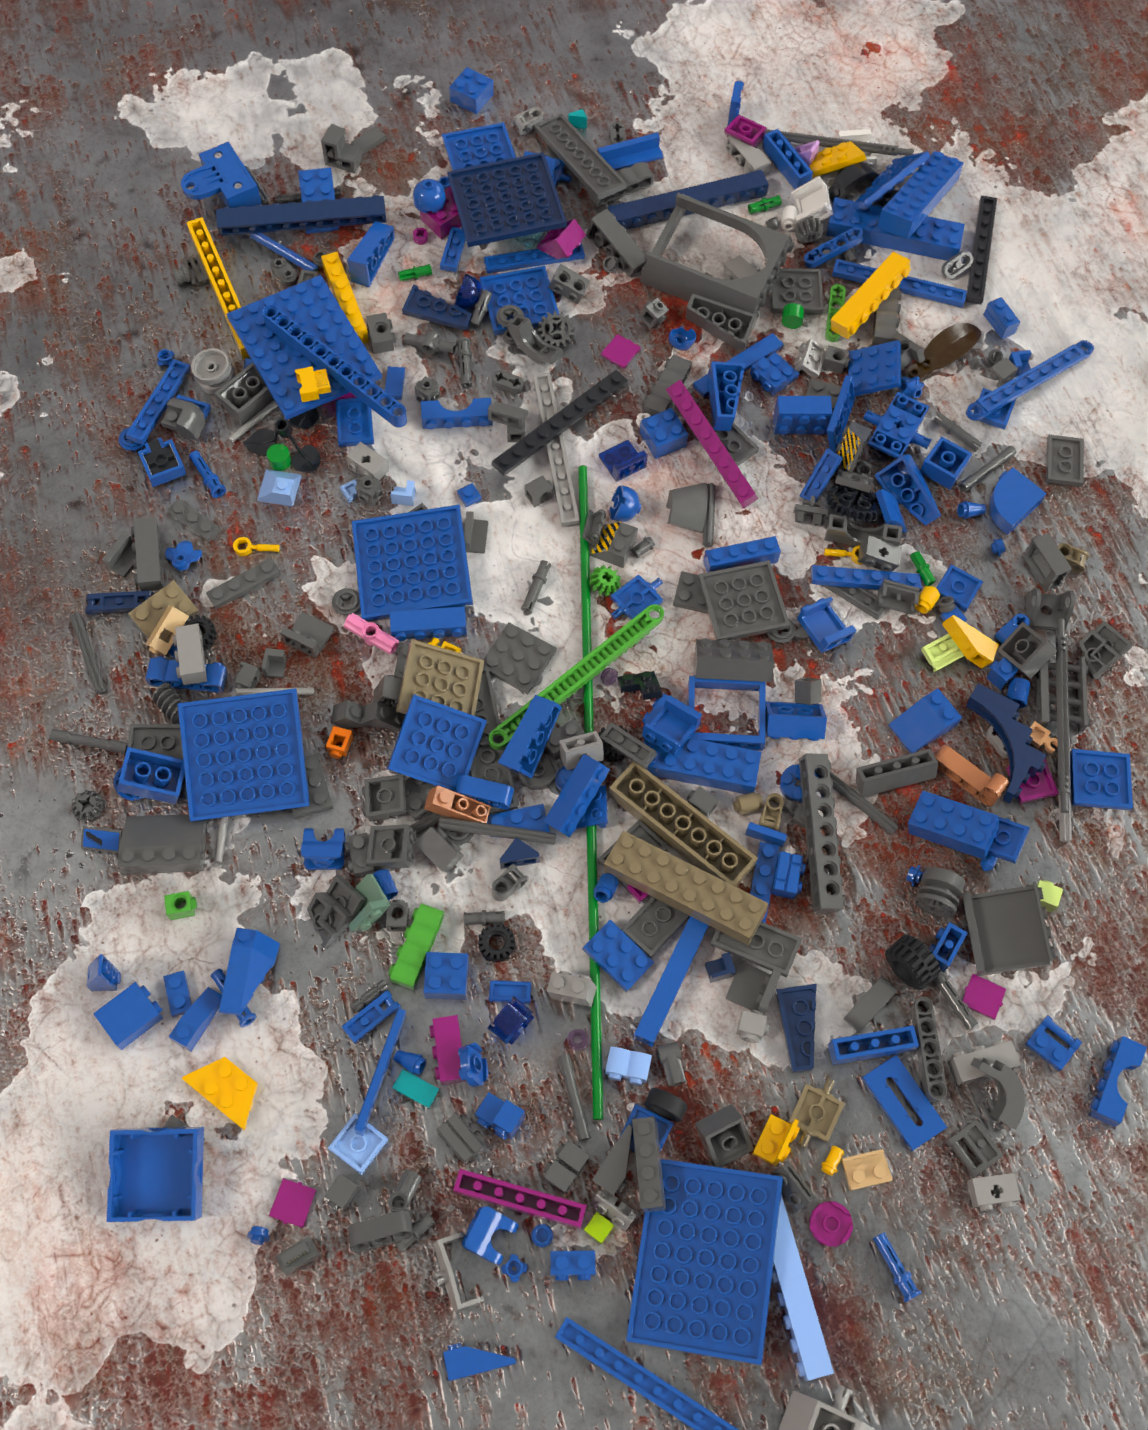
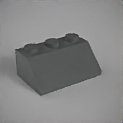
(244, 395)

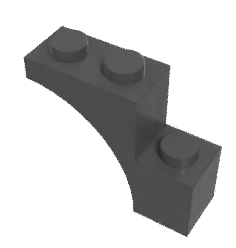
(377, 714)

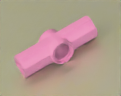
(362, 628)

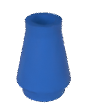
(970, 509)
(410, 1061)

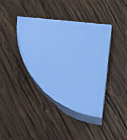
(349, 490)

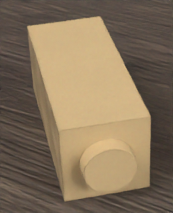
(162, 635)

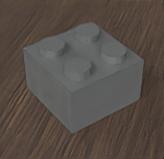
(1026, 650)

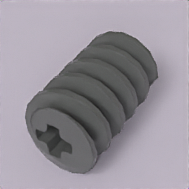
(168, 701)

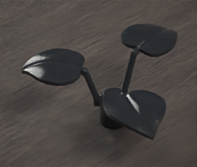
(304, 460)

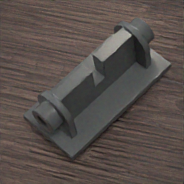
(593, 526)

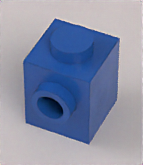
(1001, 673)

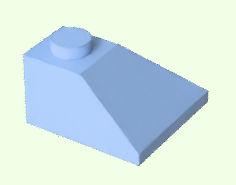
(279, 487)

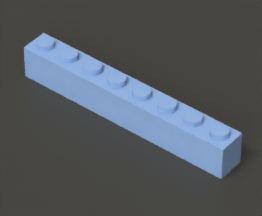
(798, 1304)

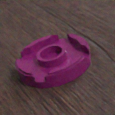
(831, 1224)

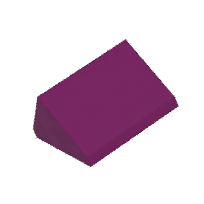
(746, 131)

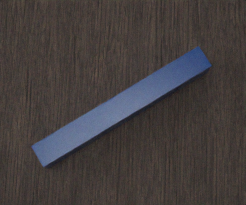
(670, 982)

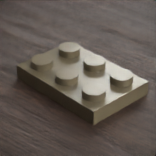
(150, 611)

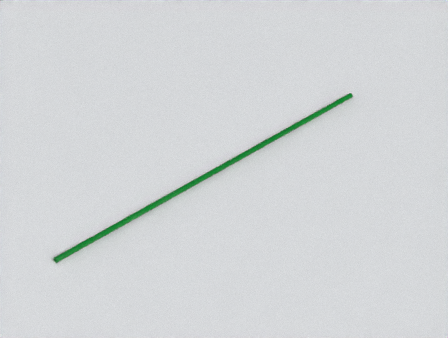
(593, 919)

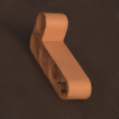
(970, 777)

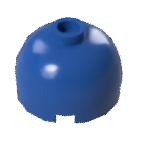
(429, 196)
(625, 504)

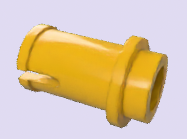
(832, 1161)

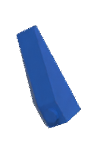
(908, 486)
(248, 963)

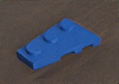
(525, 818)

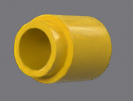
(927, 599)

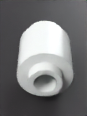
(788, 219)

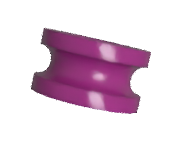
(420, 240)

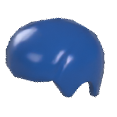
(682, 339)

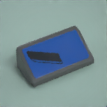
(101, 839)

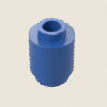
(605, 887)

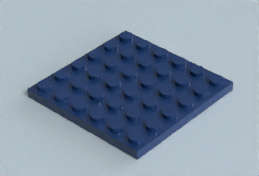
(506, 199)

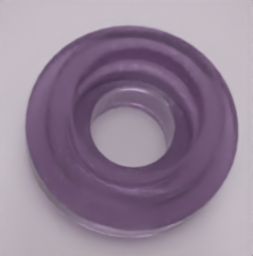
(609, 676)
(577, 1033)

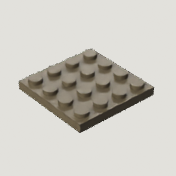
(440, 677)

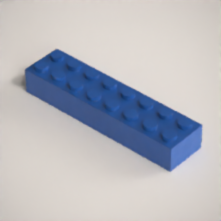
(920, 195)
(932, 239)

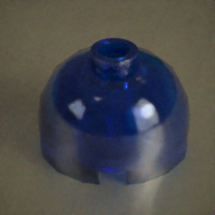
(468, 292)

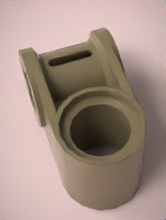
(1074, 557)
(770, 815)

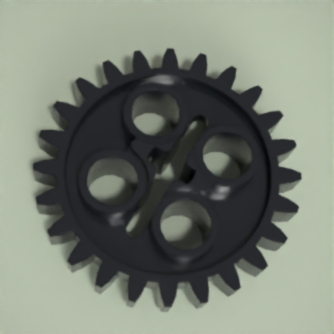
(843, 499)

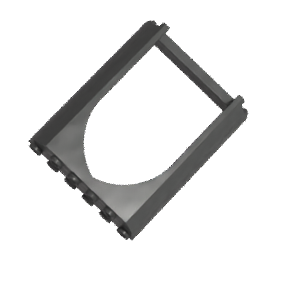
(682, 281)

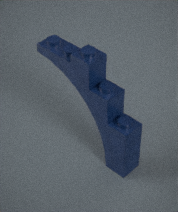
(1015, 736)

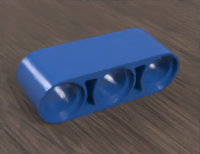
(485, 791)

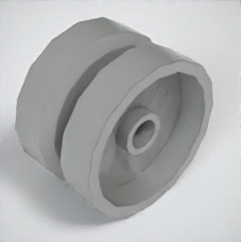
(212, 369)

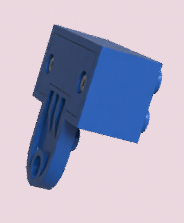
(222, 175)

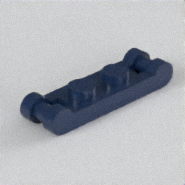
(115, 601)

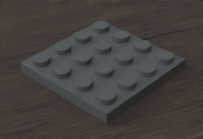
(743, 601)

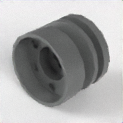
(939, 892)

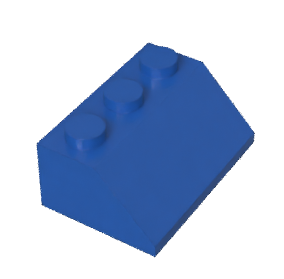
(795, 720)

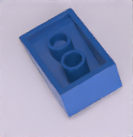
(925, 721)

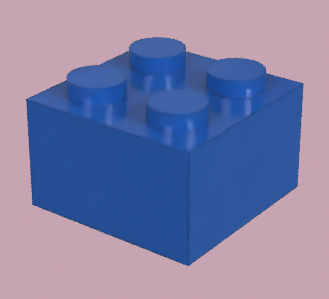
(471, 90)
(663, 433)
(945, 463)
(446, 976)

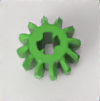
(605, 580)

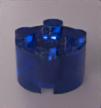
(510, 1020)

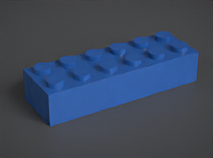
(708, 765)

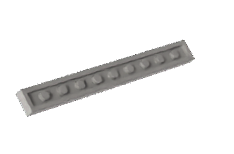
(556, 453)

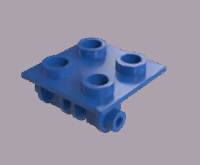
(596, 811)

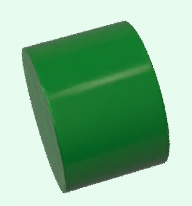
(792, 316)
(279, 457)

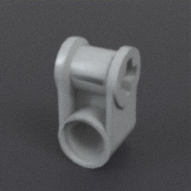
(528, 120)

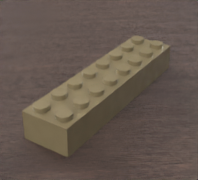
(681, 825)
(686, 887)

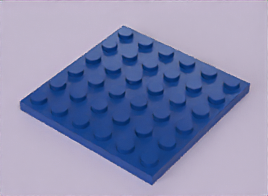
(411, 562)
(243, 755)

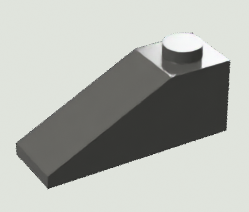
(615, 1167)

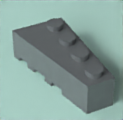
(722, 321)

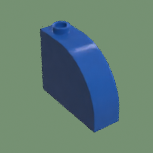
(1013, 500)

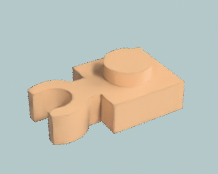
(1041, 737)

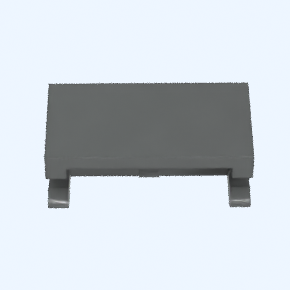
(898, 596)

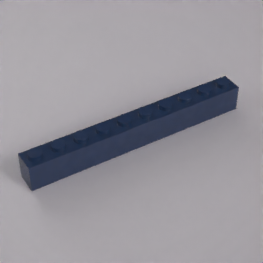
(715, 193)
(301, 215)

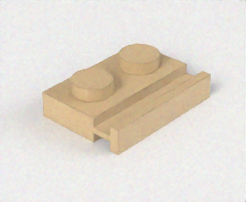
(866, 1170)

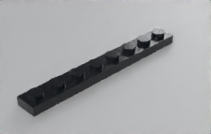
(981, 250)

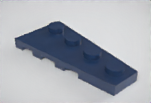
(429, 308)
(797, 1016)

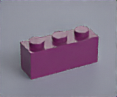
(448, 1041)

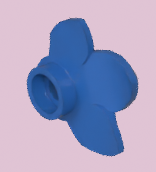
(182, 555)

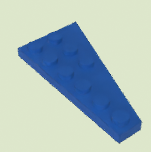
(892, 176)

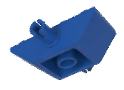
(898, 426)

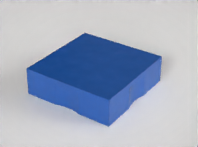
(155, 1174)

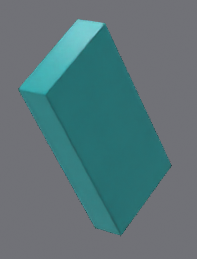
(415, 1089)

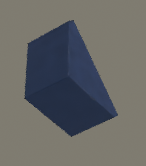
(520, 854)

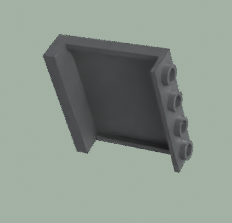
(1008, 930)

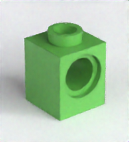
(172, 902)

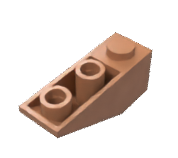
(457, 806)

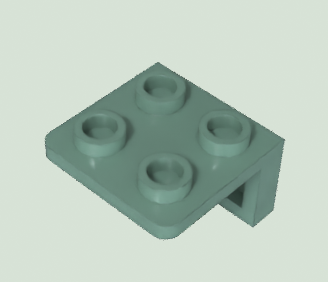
(373, 907)

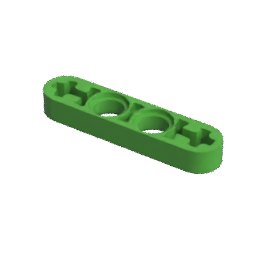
(832, 311)

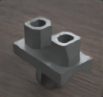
(817, 513)

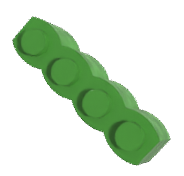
(418, 941)

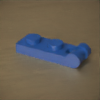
(370, 1017)

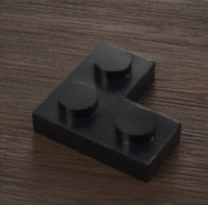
(644, 681)

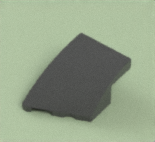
(688, 507)
(1103, 648)
(334, 909)

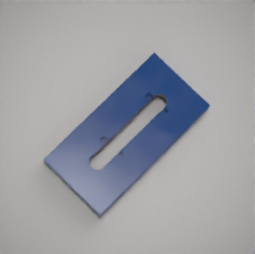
(911, 1133)

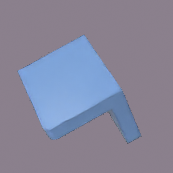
(404, 496)

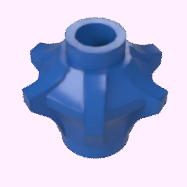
(911, 387)

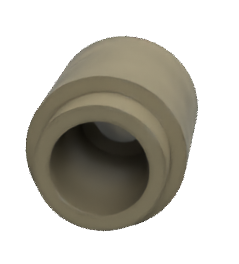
(748, 803)

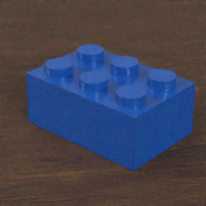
(802, 415)
(151, 775)

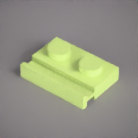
(942, 652)

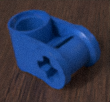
(1010, 627)

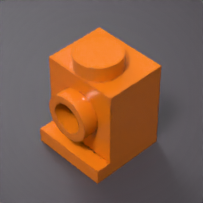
(337, 737)

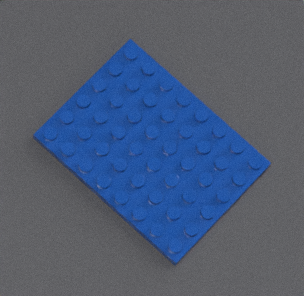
(319, 313)
(707, 1263)

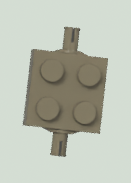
(816, 1112)

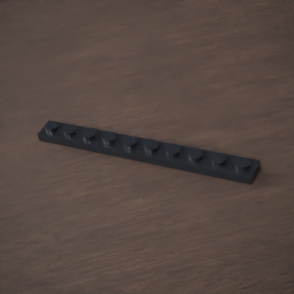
(559, 423)

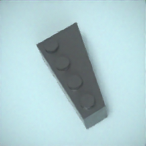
(616, 242)

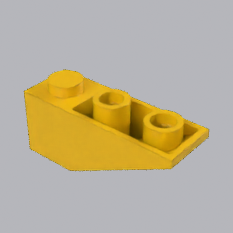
(971, 642)

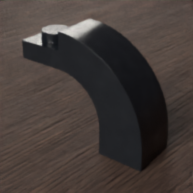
(852, 177)

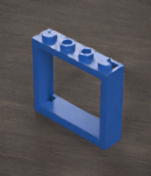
(742, 741)

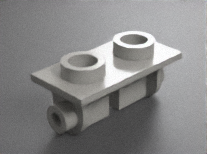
(605, 1205)

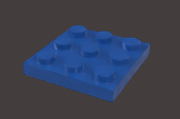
(875, 368)
(1101, 779)

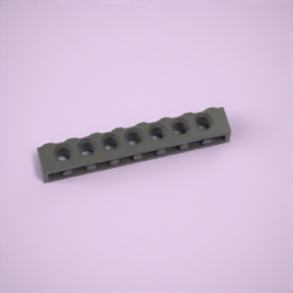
(817, 860)

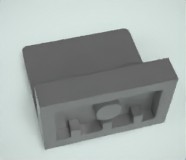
(307, 635)
(752, 987)

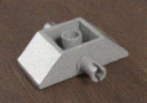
(811, 1414)

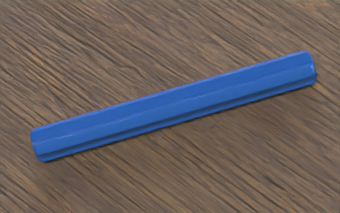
(284, 251)

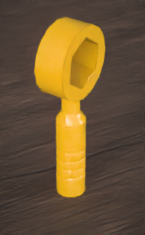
(259, 547)
(843, 553)

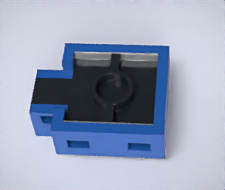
(161, 461)

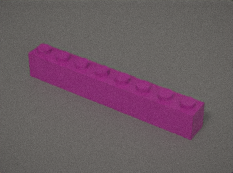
(712, 444)

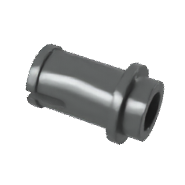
(643, 547)

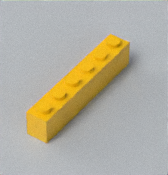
(343, 293)
(870, 295)

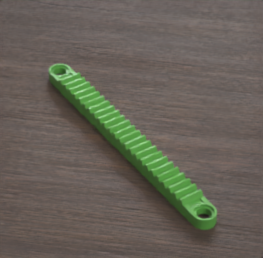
(585, 669)

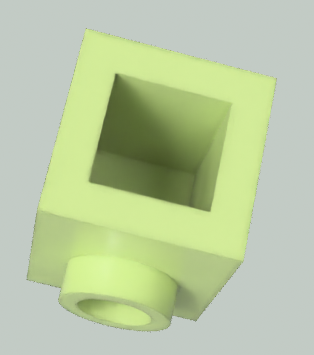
(1050, 894)

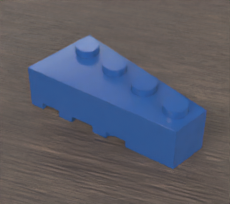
(370, 253)
(724, 392)
(531, 737)

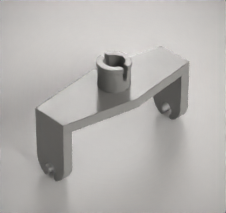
(446, 1274)

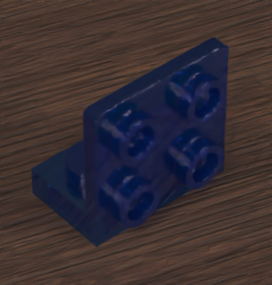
(623, 460)

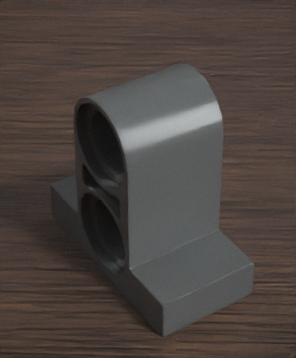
(909, 351)

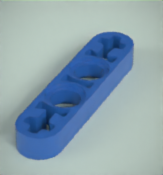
(833, 247)

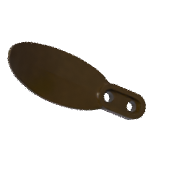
(946, 349)

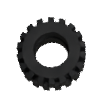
(912, 962)

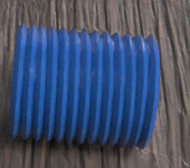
(1019, 691)
(386, 883)

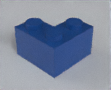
(500, 1116)

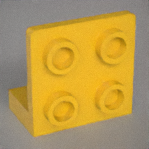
(775, 1139)

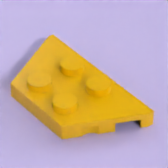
(836, 158)
(225, 1088)

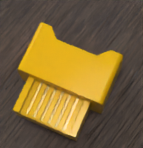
(312, 383)

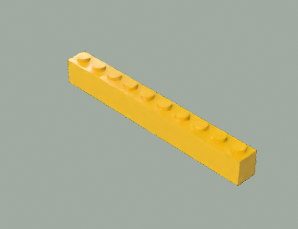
(216, 273)

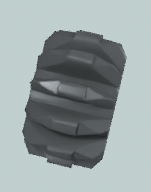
(809, 230)

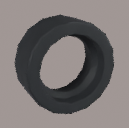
(666, 1104)

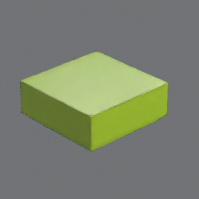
(599, 1227)

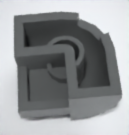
(184, 418)

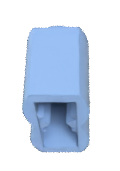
(628, 1065)

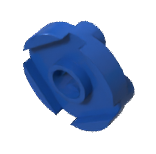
(788, 781)
(473, 1067)

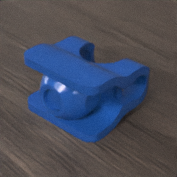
(325, 854)
(480, 1232)

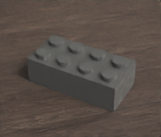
(733, 660)

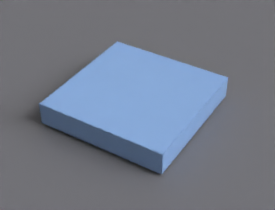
(356, 1149)

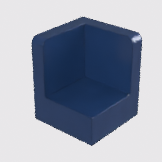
(720, 968)

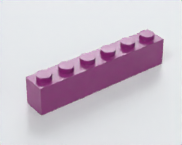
(519, 1199)

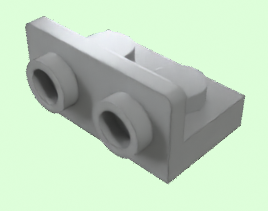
(810, 357)

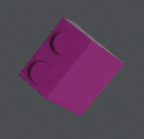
(561, 242)

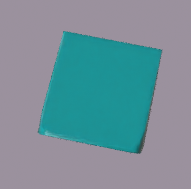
(578, 119)

